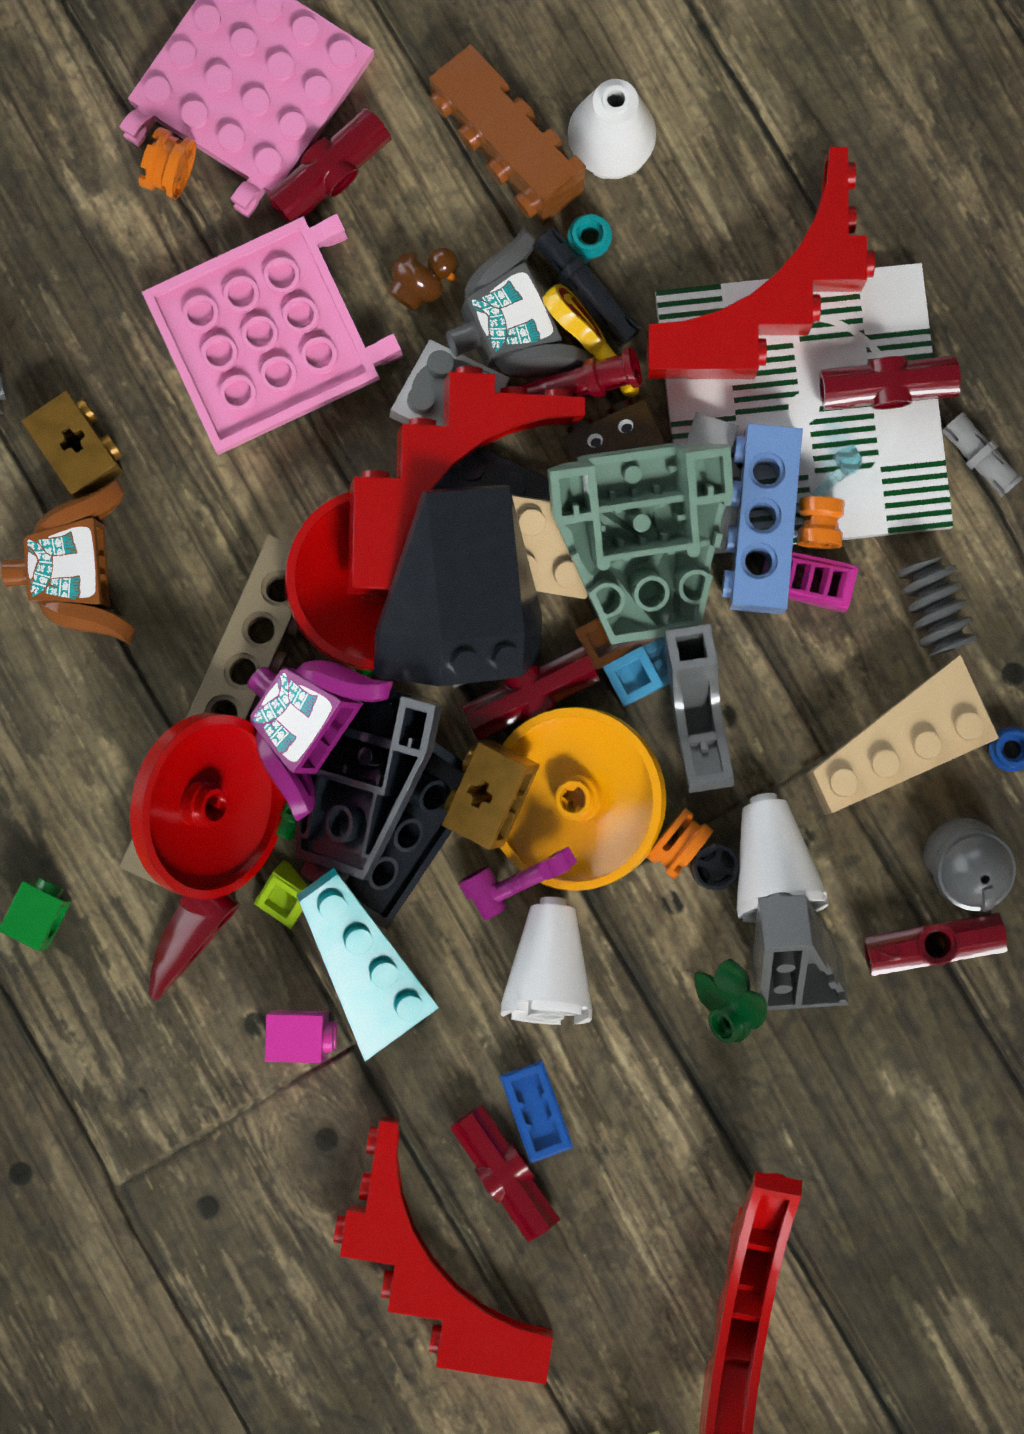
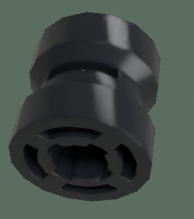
(720, 865)

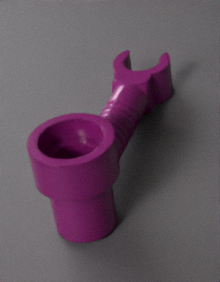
(489, 893)

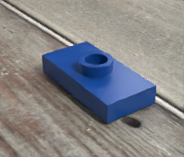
(536, 1111)

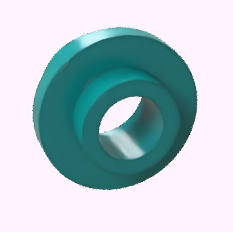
(592, 223)

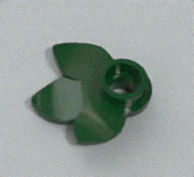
(730, 1002)

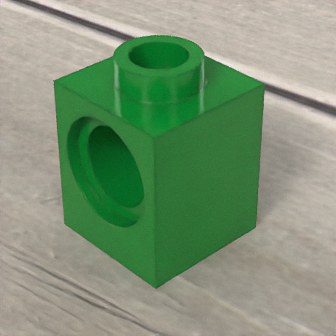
(35, 914)

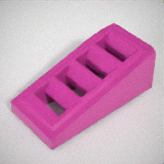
(829, 567)

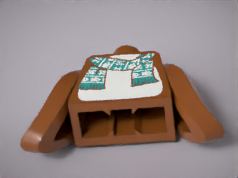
(69, 565)

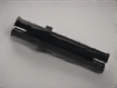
(581, 279)

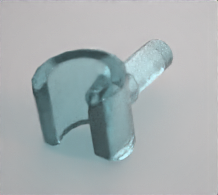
(848, 461)

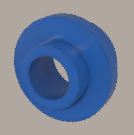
(996, 752)

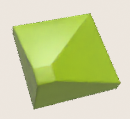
(279, 894)

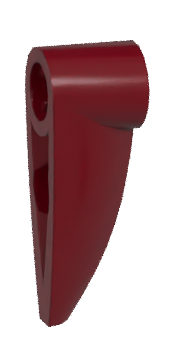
(186, 937)

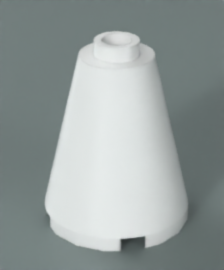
(612, 130)
(774, 857)
(548, 968)

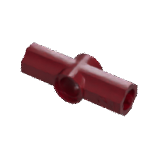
(329, 166)
(889, 382)
(531, 694)
(962, 937)
(505, 1173)

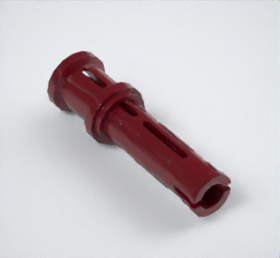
(594, 376)

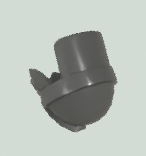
(963, 853)

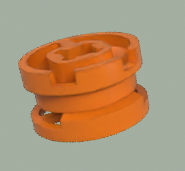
(167, 163)
(683, 847)

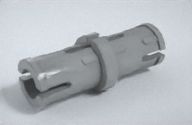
(982, 454)

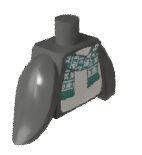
(509, 319)

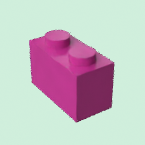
(299, 1036)

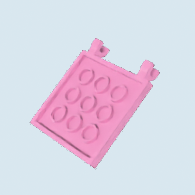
(249, 87)
(265, 333)

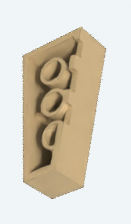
(913, 736)

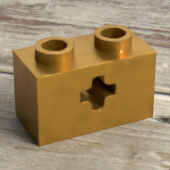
(53, 429)
(508, 781)

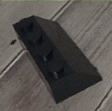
(412, 843)

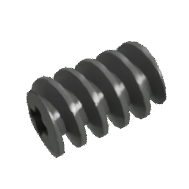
(937, 606)

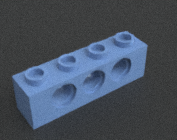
(782, 451)

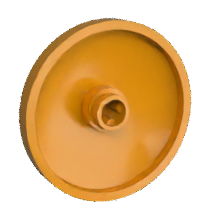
(591, 792)

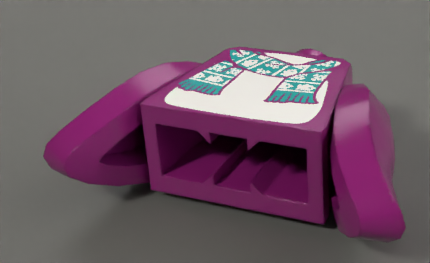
(303, 719)

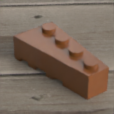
(507, 136)

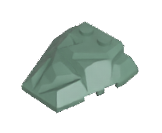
(644, 532)

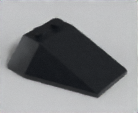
(460, 594)
(368, 783)

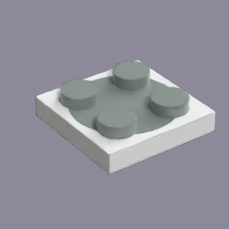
(424, 387)

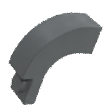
(697, 707)

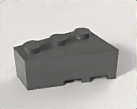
(794, 956)

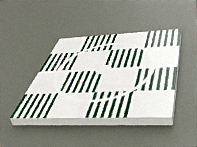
(901, 449)

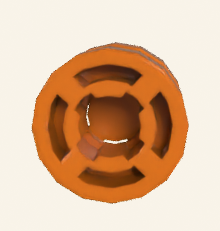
(820, 522)

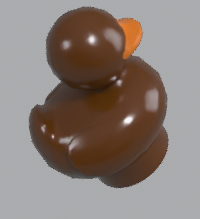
(418, 284)

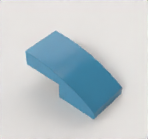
(639, 672)

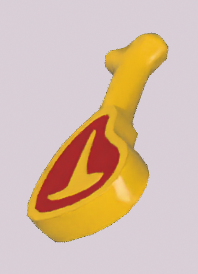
(576, 320)

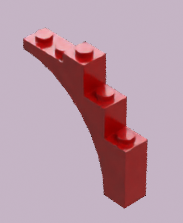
(728, 340)
(425, 453)
(746, 1303)
(471, 1334)

